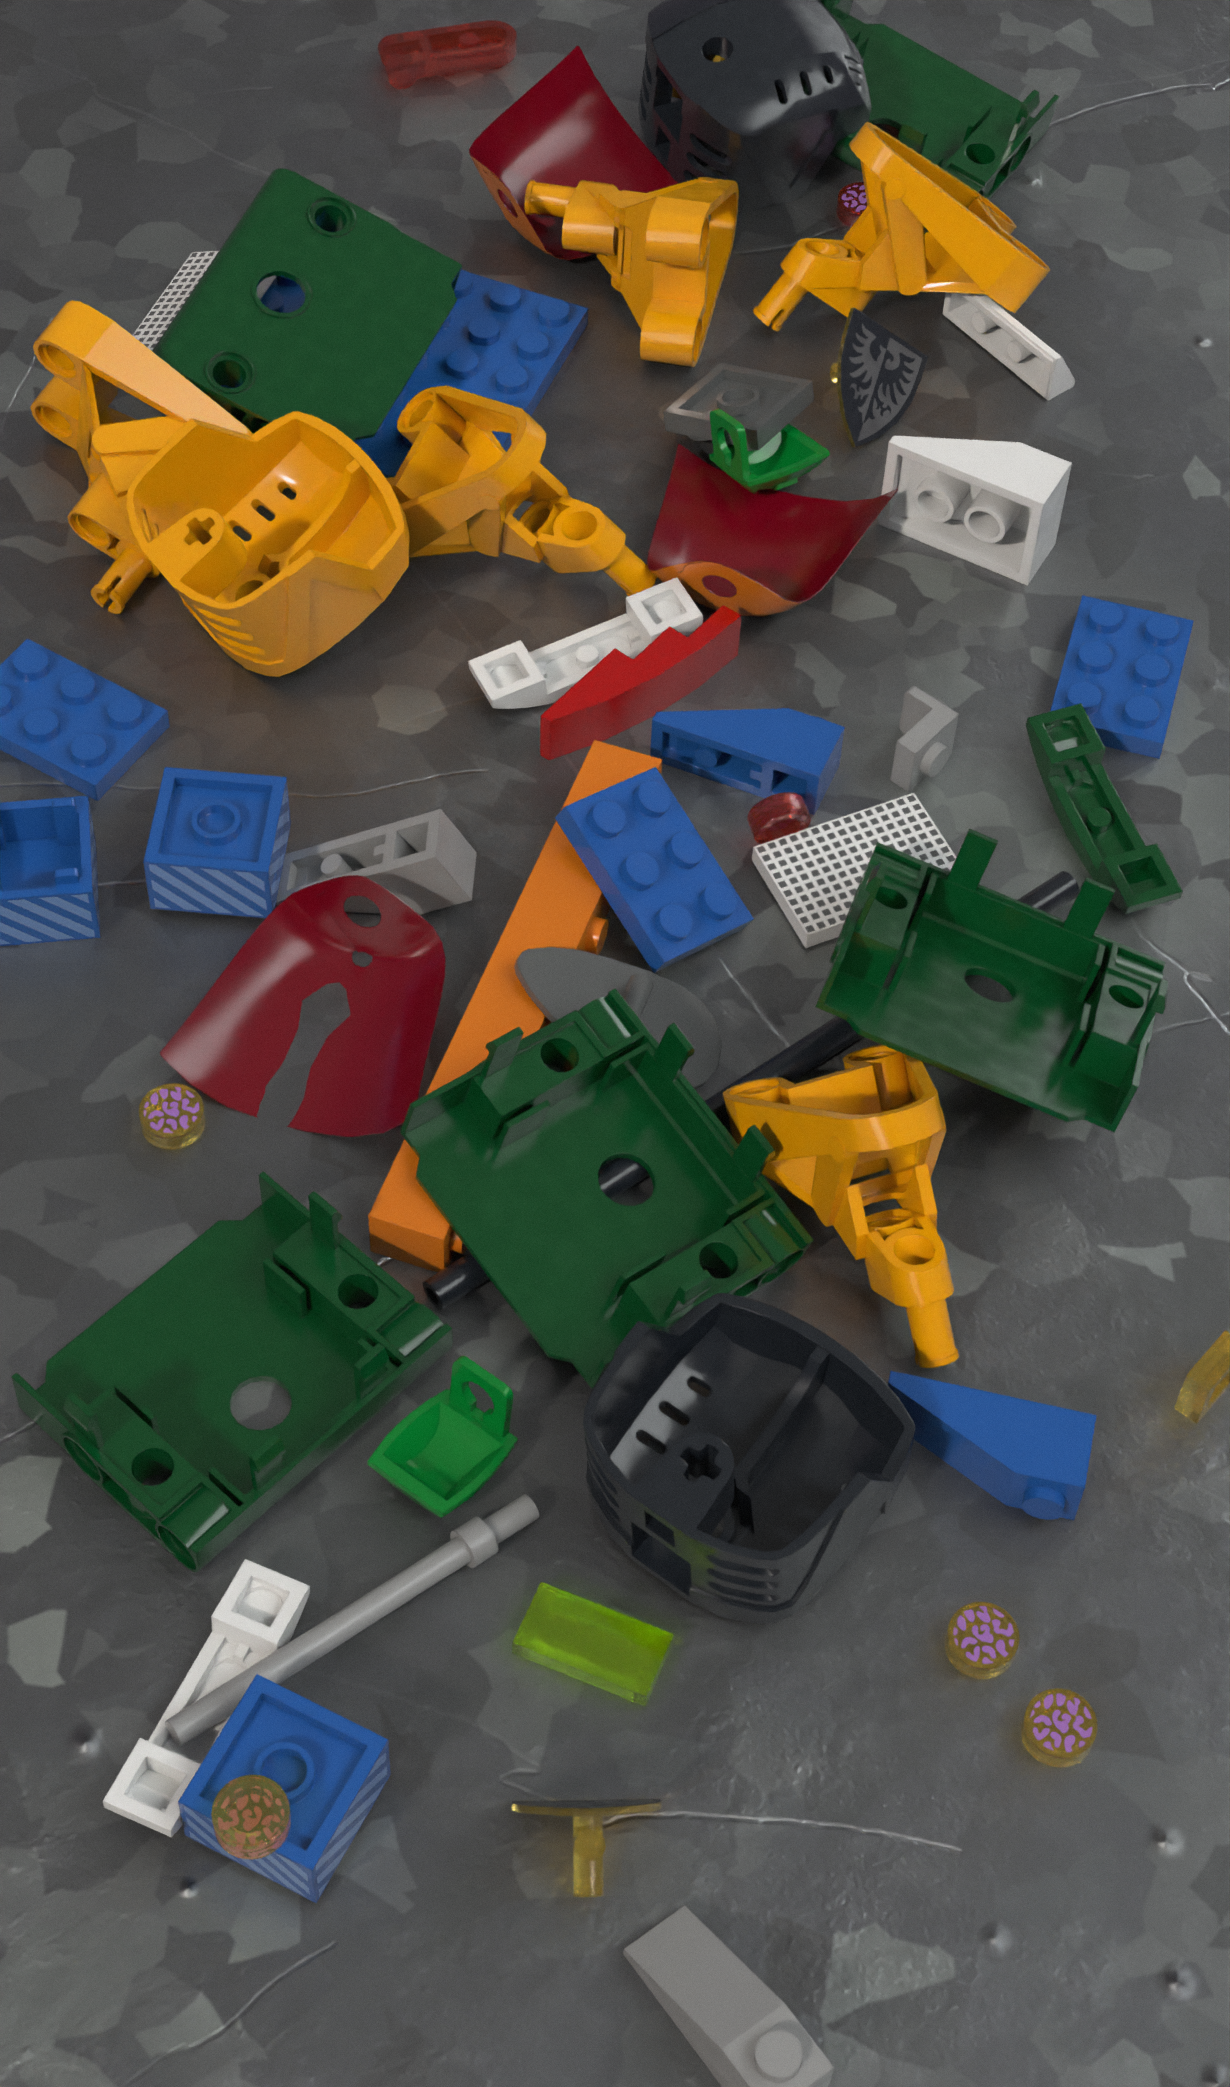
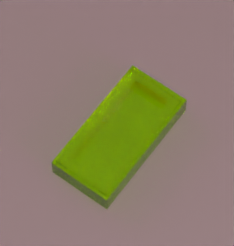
(592, 1643)

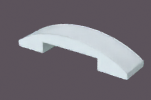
(540, 677)
(247, 1626)

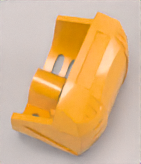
(303, 573)

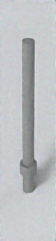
(469, 1546)

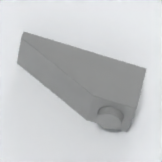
(415, 859)
(725, 2008)

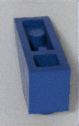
(752, 749)
(1006, 1445)

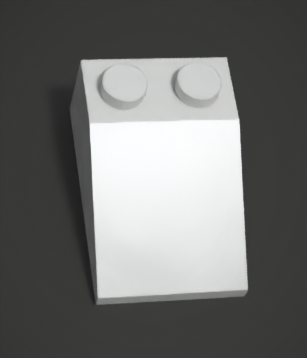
(977, 500)

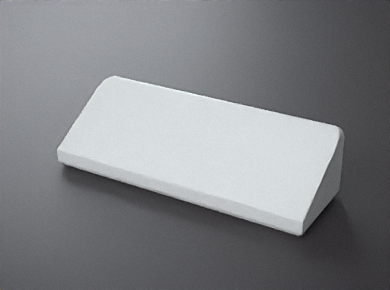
(1009, 342)

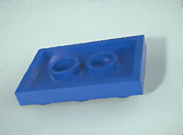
(1124, 672)
(72, 720)
(654, 869)

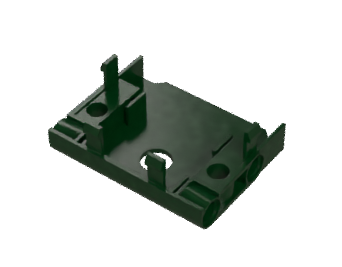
(940, 107)
(352, 343)
(1078, 1002)
(516, 1177)
(234, 1308)

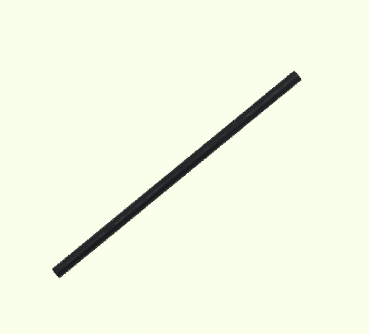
(789, 1064)

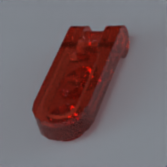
(447, 51)

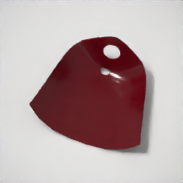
(558, 136)
(749, 548)
(253, 1011)

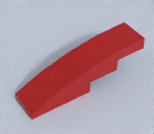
(630, 690)

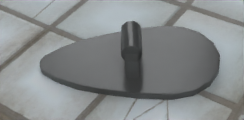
(571, 978)

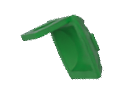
(774, 465)
(449, 1444)

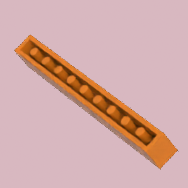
(556, 910)

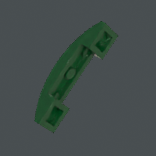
(1093, 813)

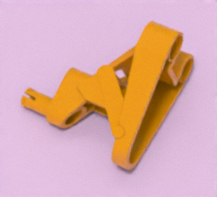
(887, 248)
(656, 251)
(89, 364)
(465, 489)
(851, 1126)

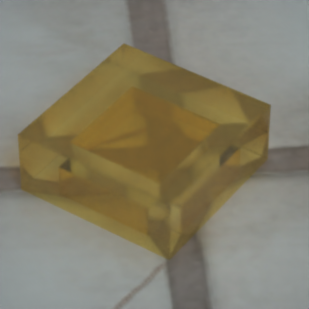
(1206, 1380)

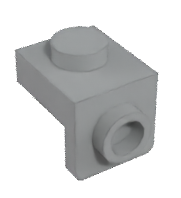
(927, 738)

